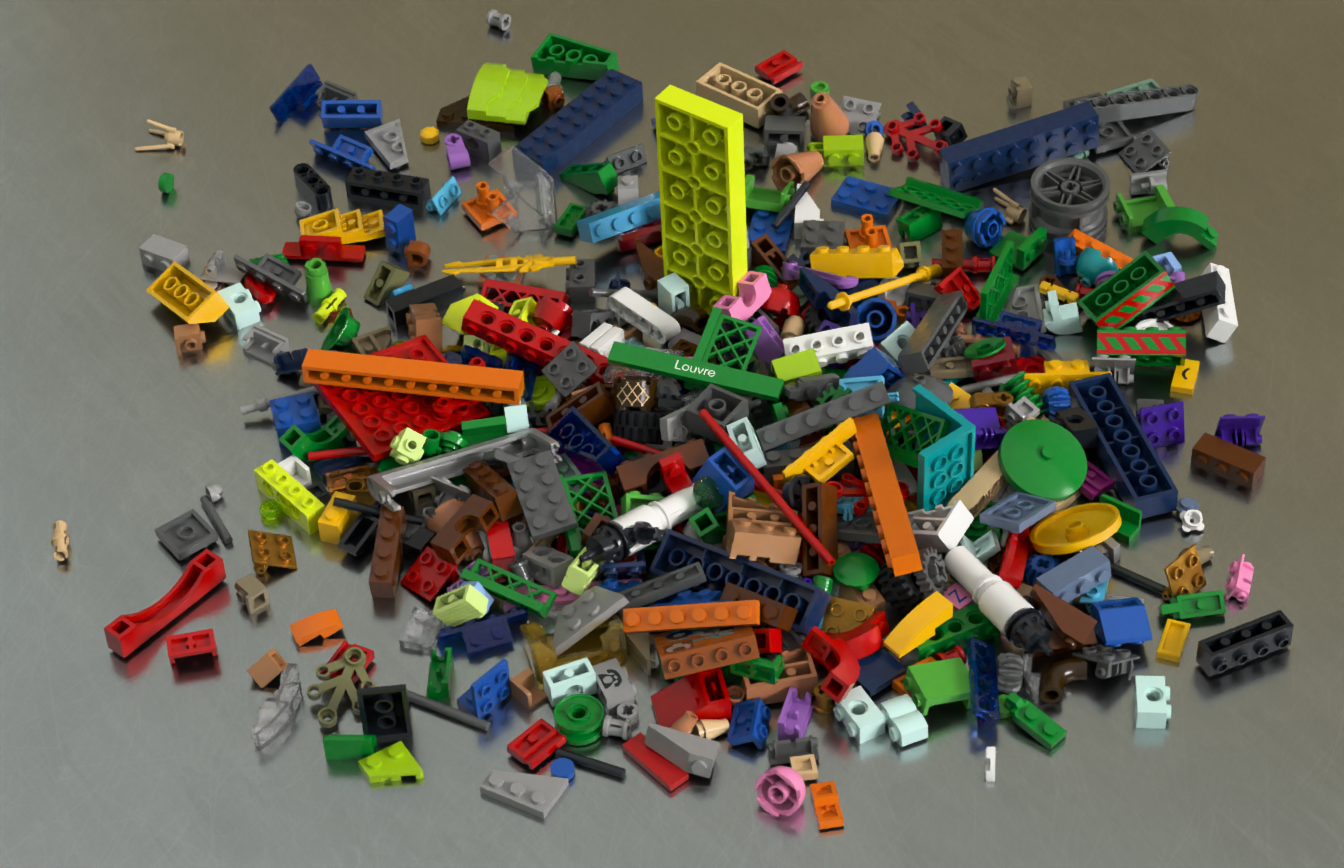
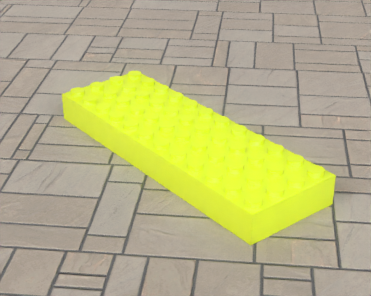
(701, 194)

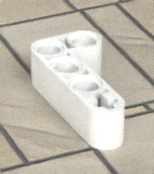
(642, 314)

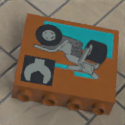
(704, 649)

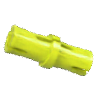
(322, 313)

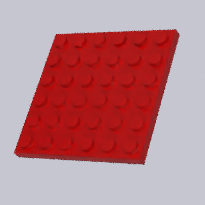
(379, 416)

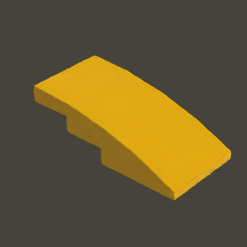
(349, 226)

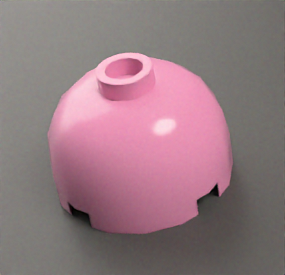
(780, 790)

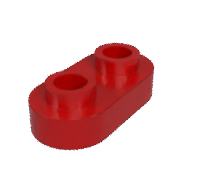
(261, 291)

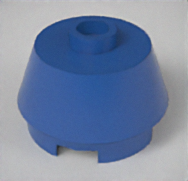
(985, 227)

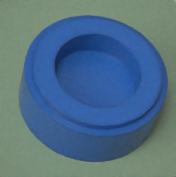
(562, 768)

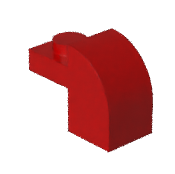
(769, 640)

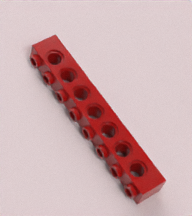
(523, 338)

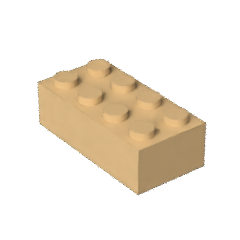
(738, 92)

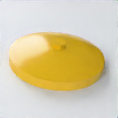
(1075, 528)

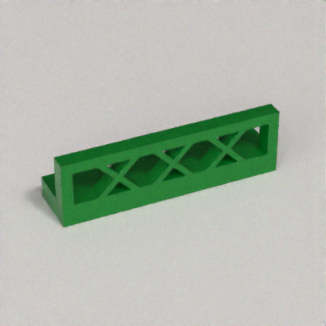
(508, 592)

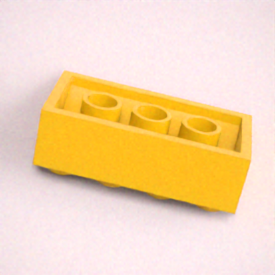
(858, 262)
(187, 295)

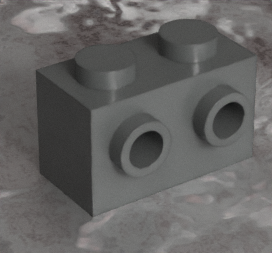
(581, 278)

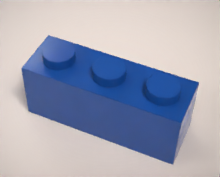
(351, 113)

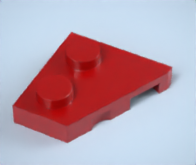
(957, 281)

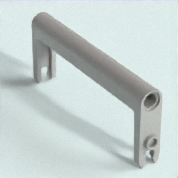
(448, 465)

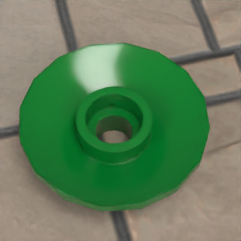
(985, 348)

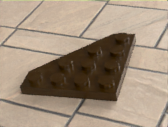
(456, 114)

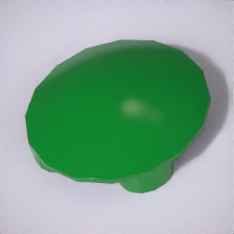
(856, 570)

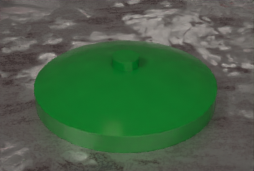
(1042, 460)

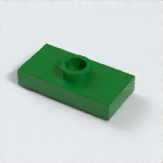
(567, 222)

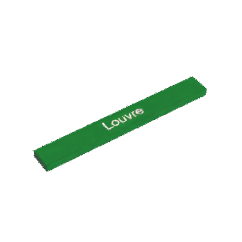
(695, 371)

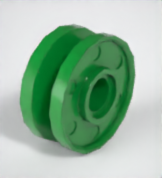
(579, 719)

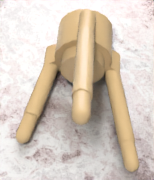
(171, 136)
(1014, 211)

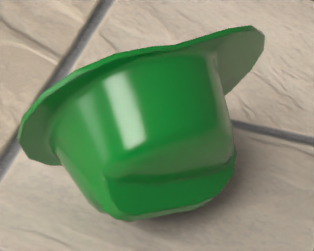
(342, 331)

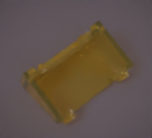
(598, 646)

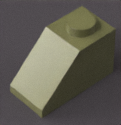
(385, 280)

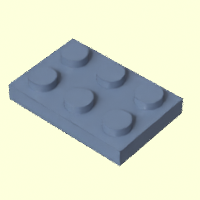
(1017, 512)

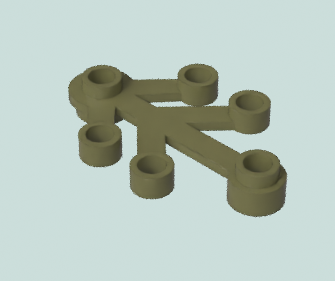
(341, 683)

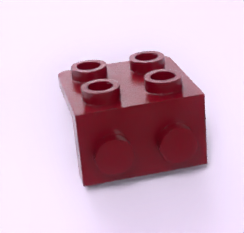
(995, 366)

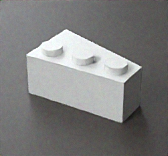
(941, 527)

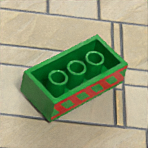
(1126, 293)
(1148, 346)

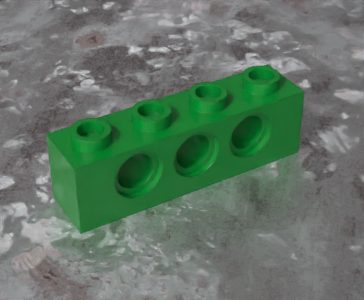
(956, 631)

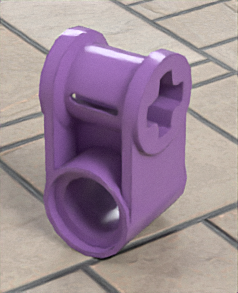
(456, 152)

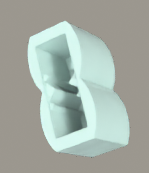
(904, 720)

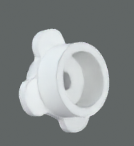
(1194, 515)

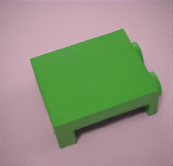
(767, 198)
(1134, 211)
(938, 683)

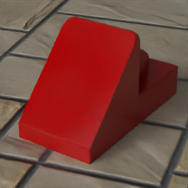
(674, 473)

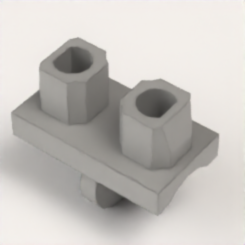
(1147, 181)

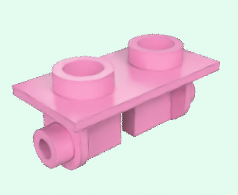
(1240, 578)

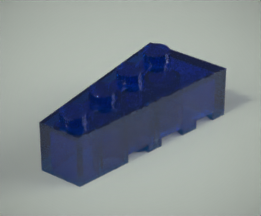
(584, 442)

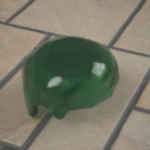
(706, 493)

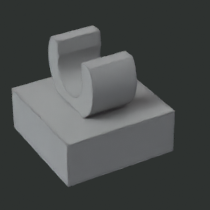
(1110, 549)

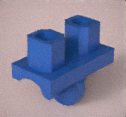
(1064, 255)

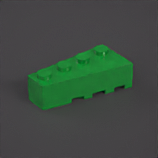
(572, 58)

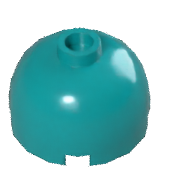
(1091, 264)

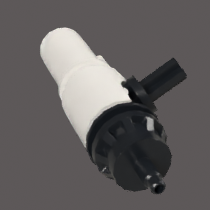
(639, 527)
(1000, 602)

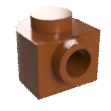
(553, 97)
(417, 253)

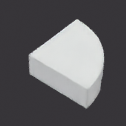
(990, 764)

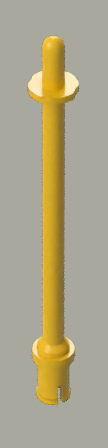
(923, 274)

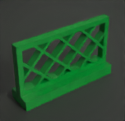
(937, 197)
(998, 286)
(711, 335)
(898, 452)
(573, 536)

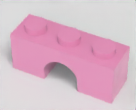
(753, 292)

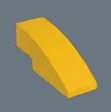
(919, 624)

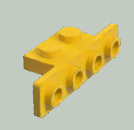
(1060, 374)
(826, 456)

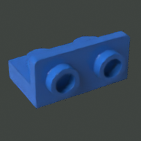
(749, 723)

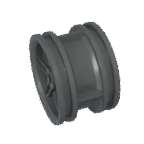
(1069, 197)

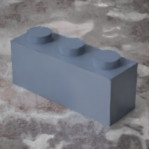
(1076, 575)

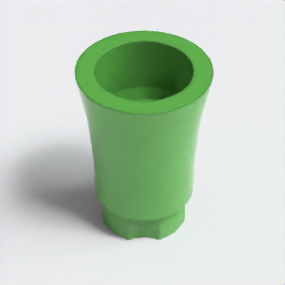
(317, 281)

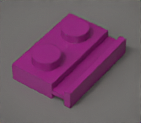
(1095, 483)

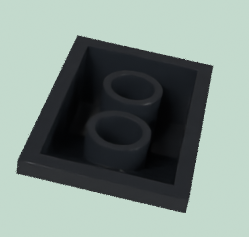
(385, 711)

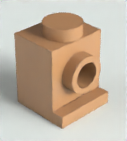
(188, 338)

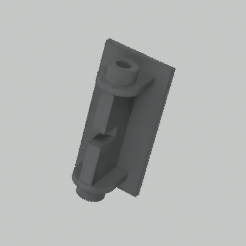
(627, 158)
(782, 750)

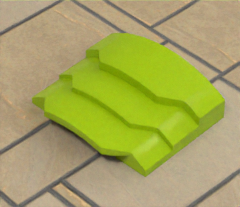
(505, 94)

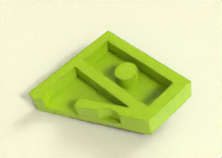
(390, 764)

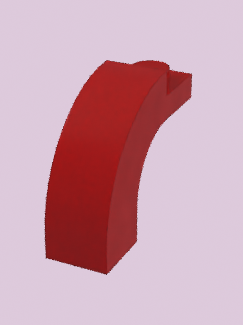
(500, 547)
(864, 638)
(837, 659)

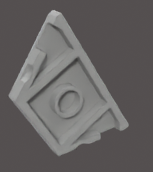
(584, 616)

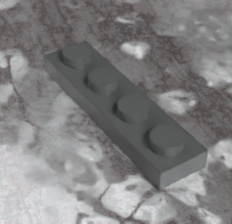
(663, 586)

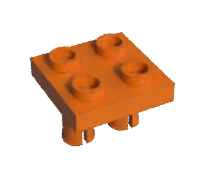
(480, 207)
(867, 234)

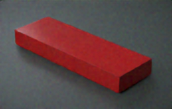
(656, 765)

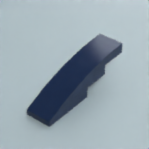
(820, 293)

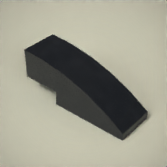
(361, 534)

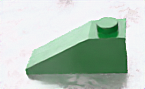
(593, 177)

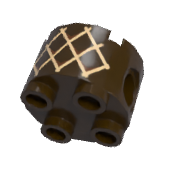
(635, 392)

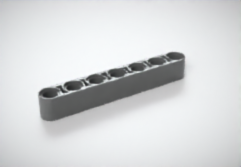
(1143, 103)

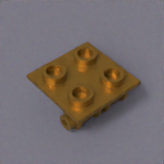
(271, 550)
(1184, 575)
(845, 615)

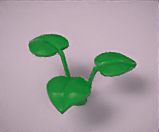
(430, 447)

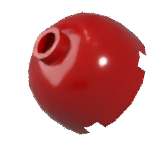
(782, 302)

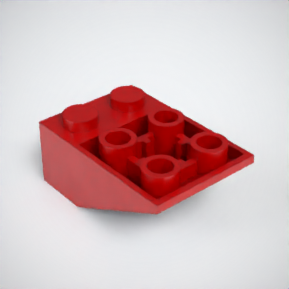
(698, 692)

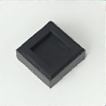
(319, 492)

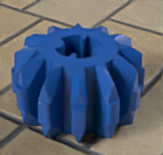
(1055, 399)
(1037, 566)

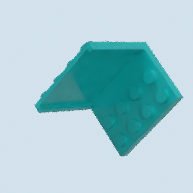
(950, 460)

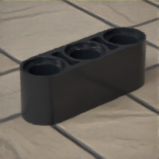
(313, 186)

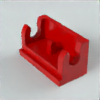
(191, 644)

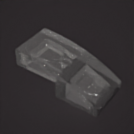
(1030, 680)

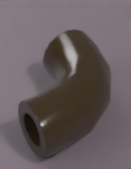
(792, 106)
(691, 318)
(1059, 675)

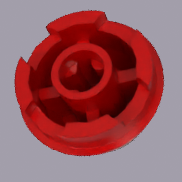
(552, 315)

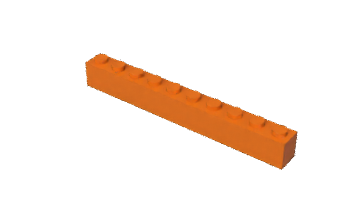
(413, 376)
(886, 496)

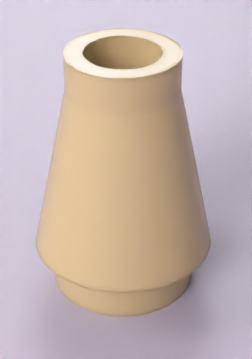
(874, 145)
(711, 728)

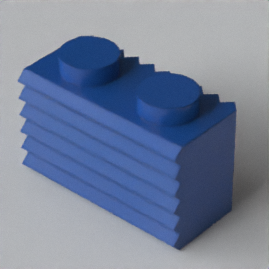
(399, 228)

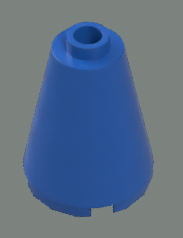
(872, 311)

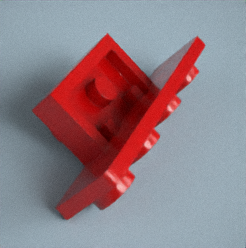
(324, 248)

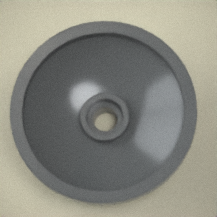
(908, 397)

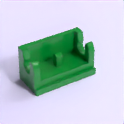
(919, 223)
(760, 669)
(440, 676)

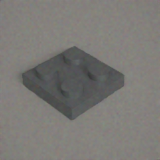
(186, 534)

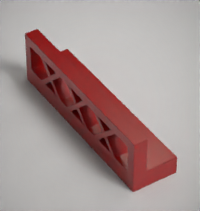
(518, 291)
(1014, 560)

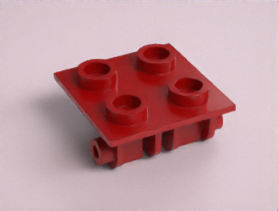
(429, 574)

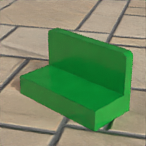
(483, 429)
(1130, 517)
(349, 746)

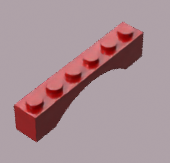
(134, 629)

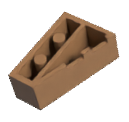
(425, 320)
(755, 512)
(763, 541)

